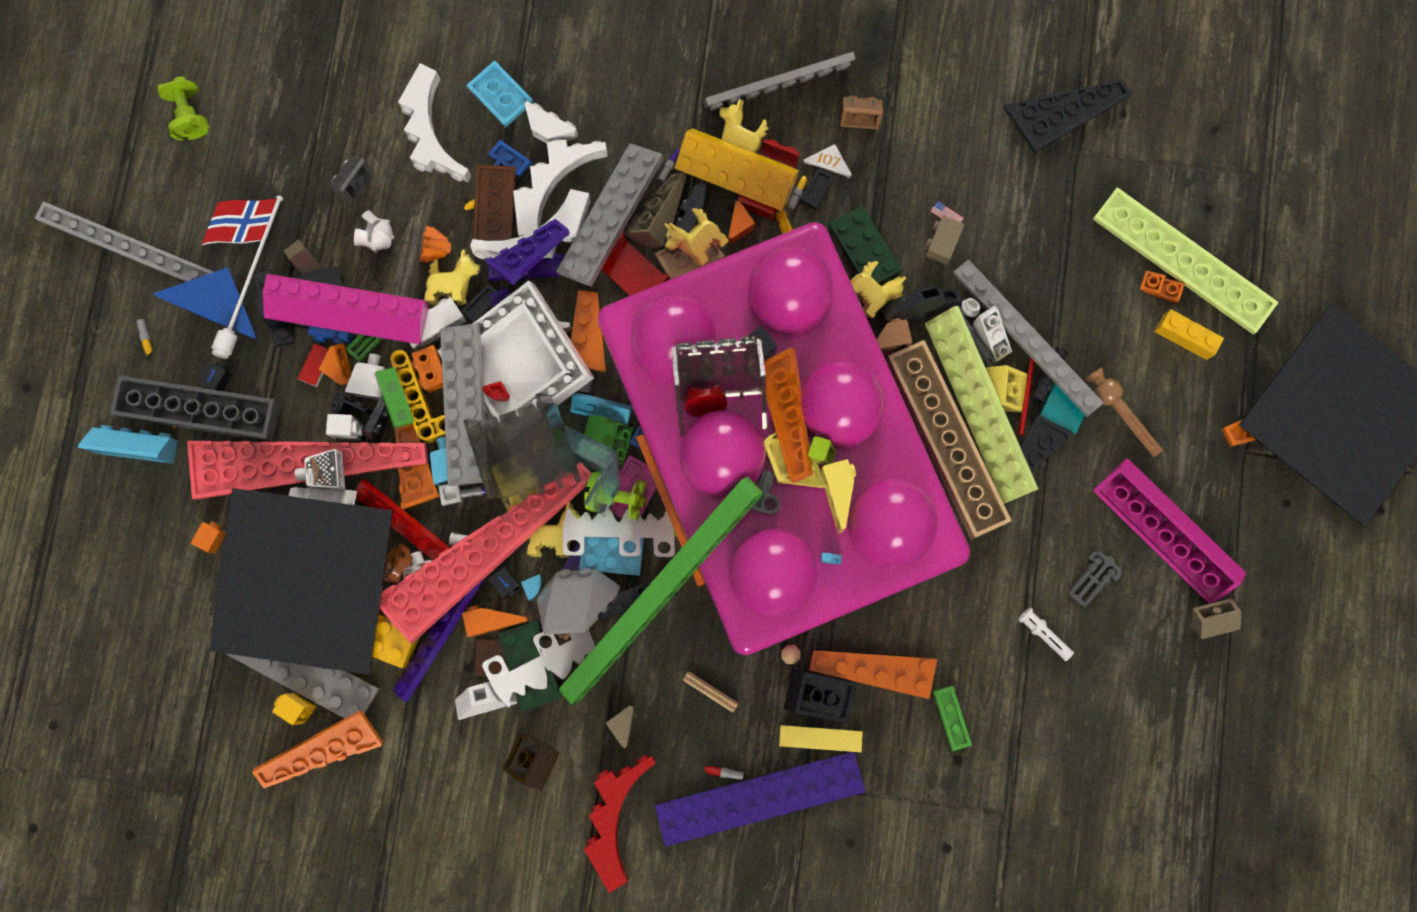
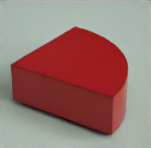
(496, 391)

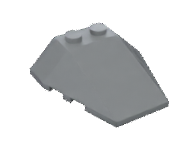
(574, 600)

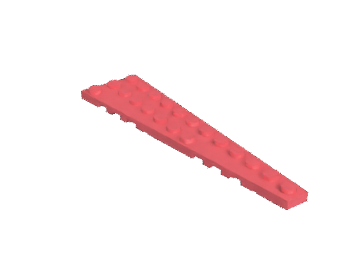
(268, 464)
(439, 585)

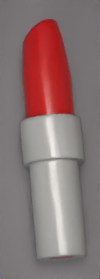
(724, 772)

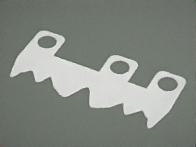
(626, 530)
(533, 674)

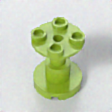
(186, 122)
(635, 499)

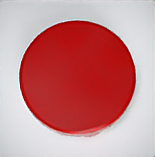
(704, 400)

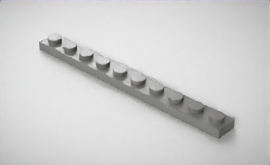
(119, 243)
(1029, 339)

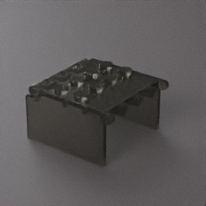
(728, 364)
(522, 450)

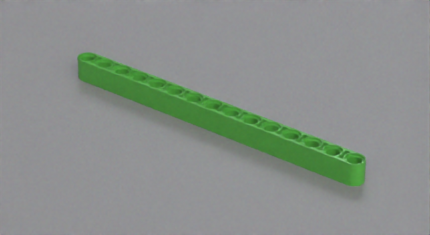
(661, 589)

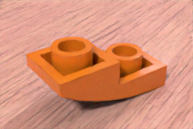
(1163, 288)

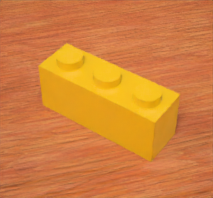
(1189, 334)

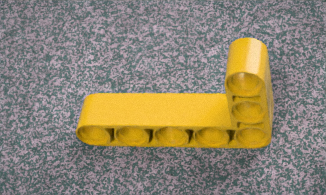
(420, 403)

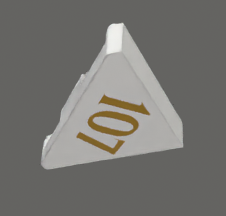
(830, 161)

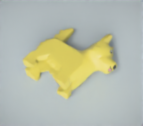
(736, 133)
(697, 240)
(451, 284)
(872, 293)
(550, 536)

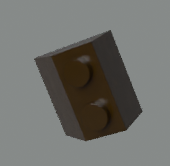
(530, 761)

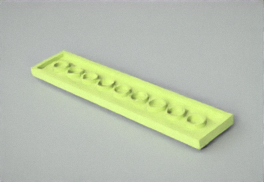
(1185, 261)
(981, 405)

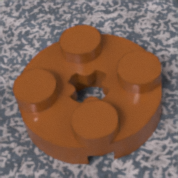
(396, 562)

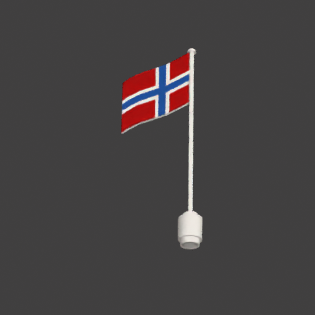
(239, 223)

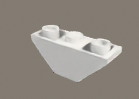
(547, 125)
(992, 333)
(479, 700)

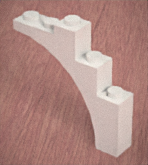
(417, 104)
(562, 160)
(571, 215)

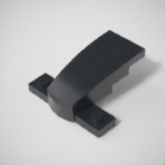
(280, 330)

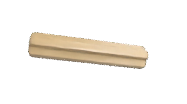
(710, 691)

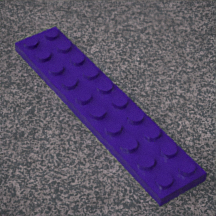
(759, 798)

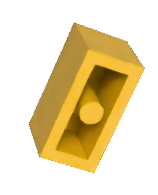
(293, 708)

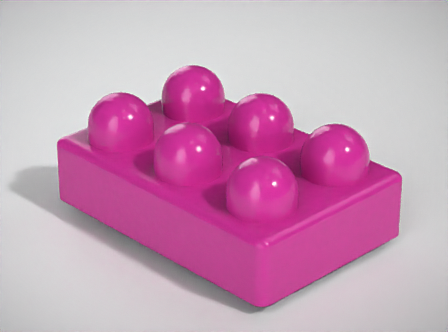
(769, 567)

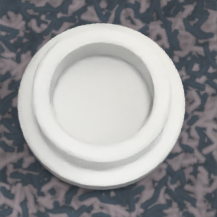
(970, 307)

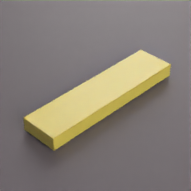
(820, 738)

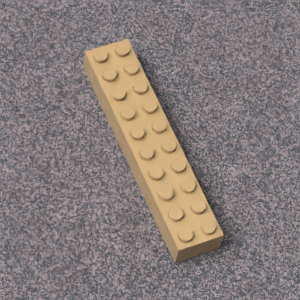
(947, 440)

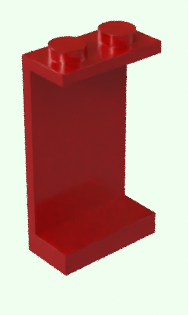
(785, 155)
(629, 267)

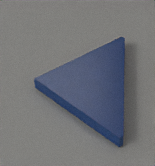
(212, 298)

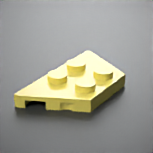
(779, 467)

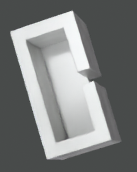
(344, 427)

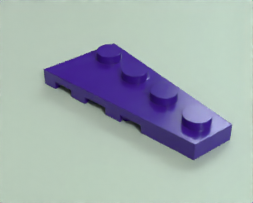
(519, 259)
(544, 268)

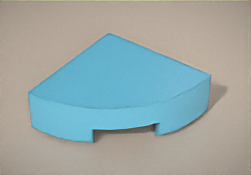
(831, 558)
(532, 586)

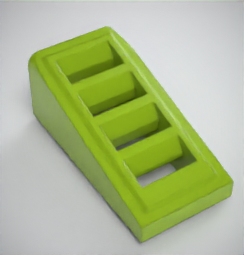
(822, 451)

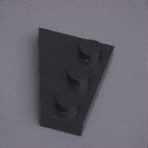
(377, 422)
(1042, 440)

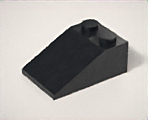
(819, 696)

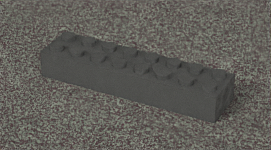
(195, 408)

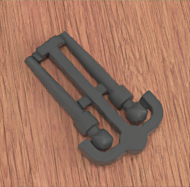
(1115, 573)

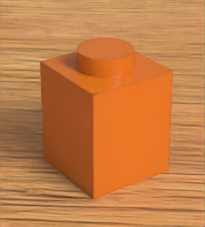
(209, 537)

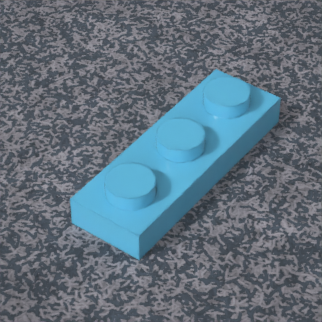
(595, 406)

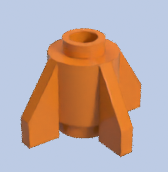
(434, 245)

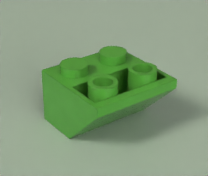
(610, 434)

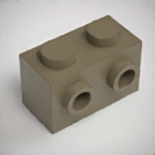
(944, 240)
(1216, 618)

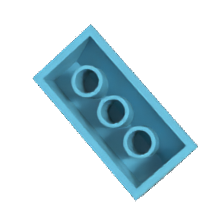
(130, 444)

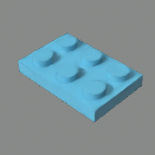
(499, 93)
(604, 555)

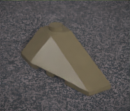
(649, 226)

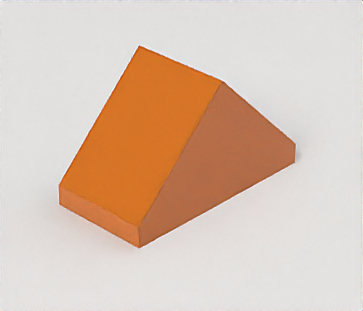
(741, 223)
(337, 364)

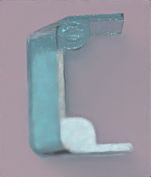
(600, 459)

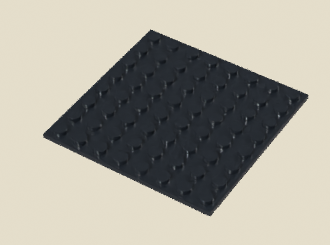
(1341, 414)
(301, 581)

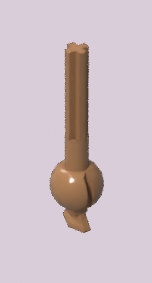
(1110, 393)

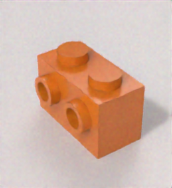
(429, 367)

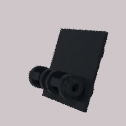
(342, 405)

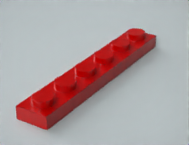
(401, 520)

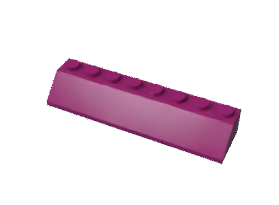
(344, 309)
(1169, 532)

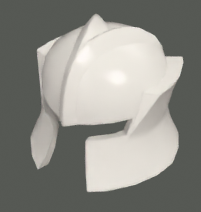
(377, 233)

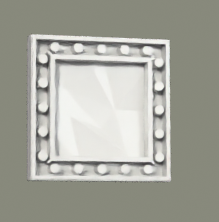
(527, 353)

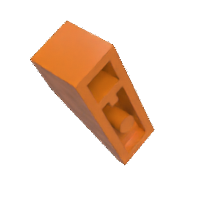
(482, 620)

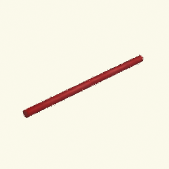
(1026, 397)

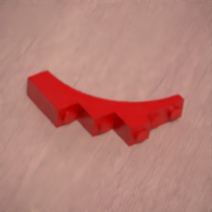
(604, 850)

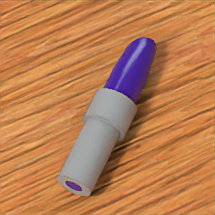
(669, 165)
(476, 491)

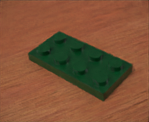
(864, 244)
(519, 650)

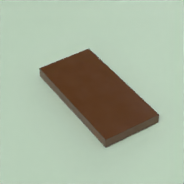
(494, 202)

